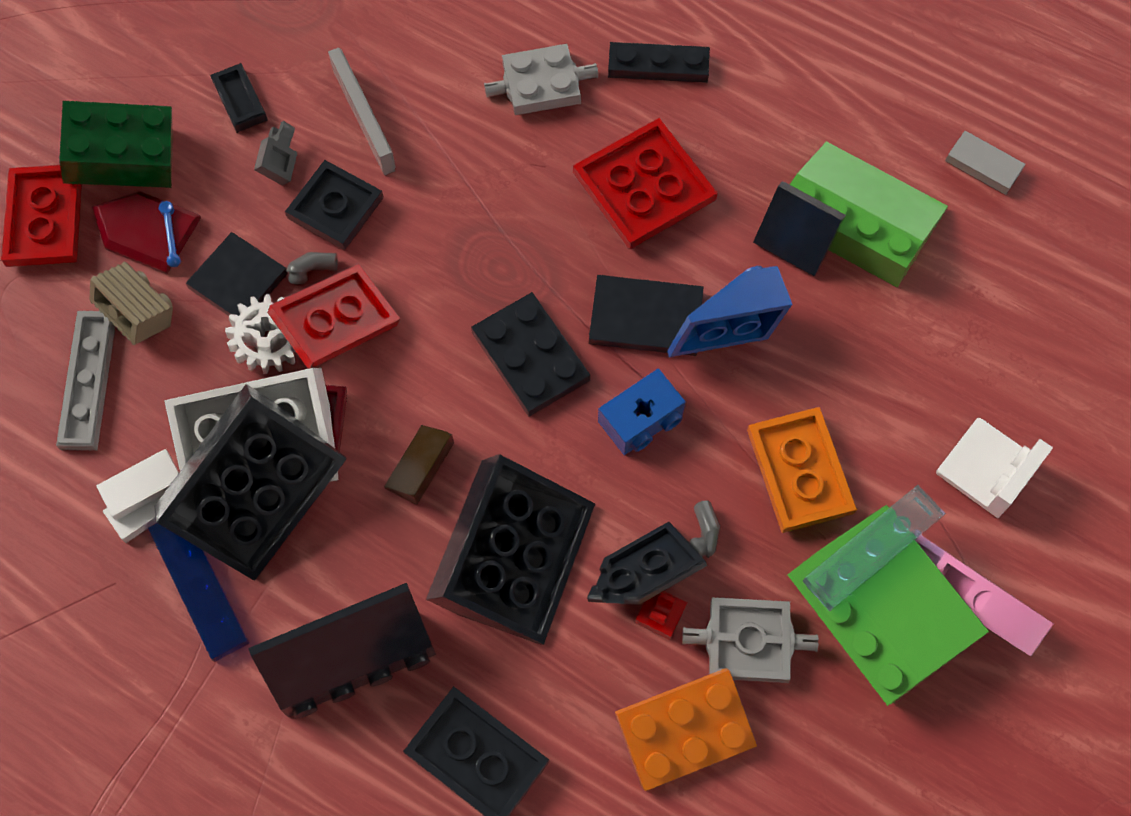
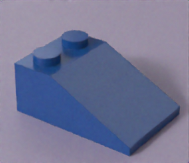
(737, 314)

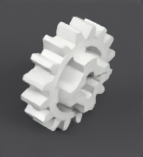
(250, 329)

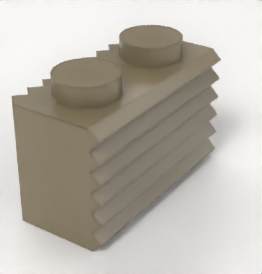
(130, 302)

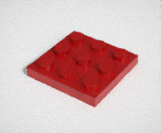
(644, 183)

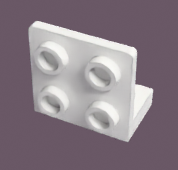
(991, 466)

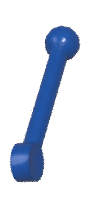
(167, 209)

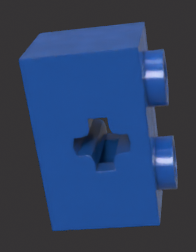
(649, 395)

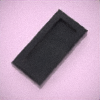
(238, 97)

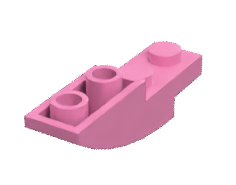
(990, 603)

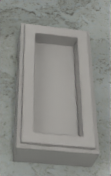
(985, 162)

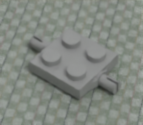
(541, 79)
(750, 639)

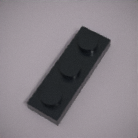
(659, 62)

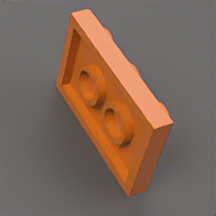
(801, 469)
(685, 729)

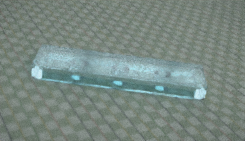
(873, 548)

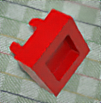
(661, 614)

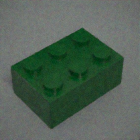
(116, 144)

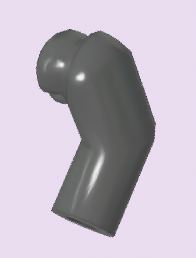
(310, 261)
(710, 529)

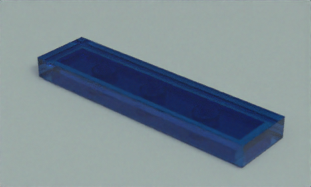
(201, 593)

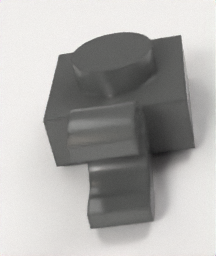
(275, 157)

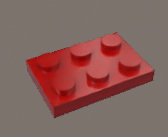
(40, 217)
(333, 316)

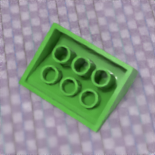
(883, 218)
(897, 622)

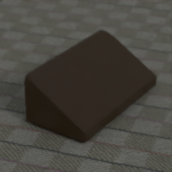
(420, 463)

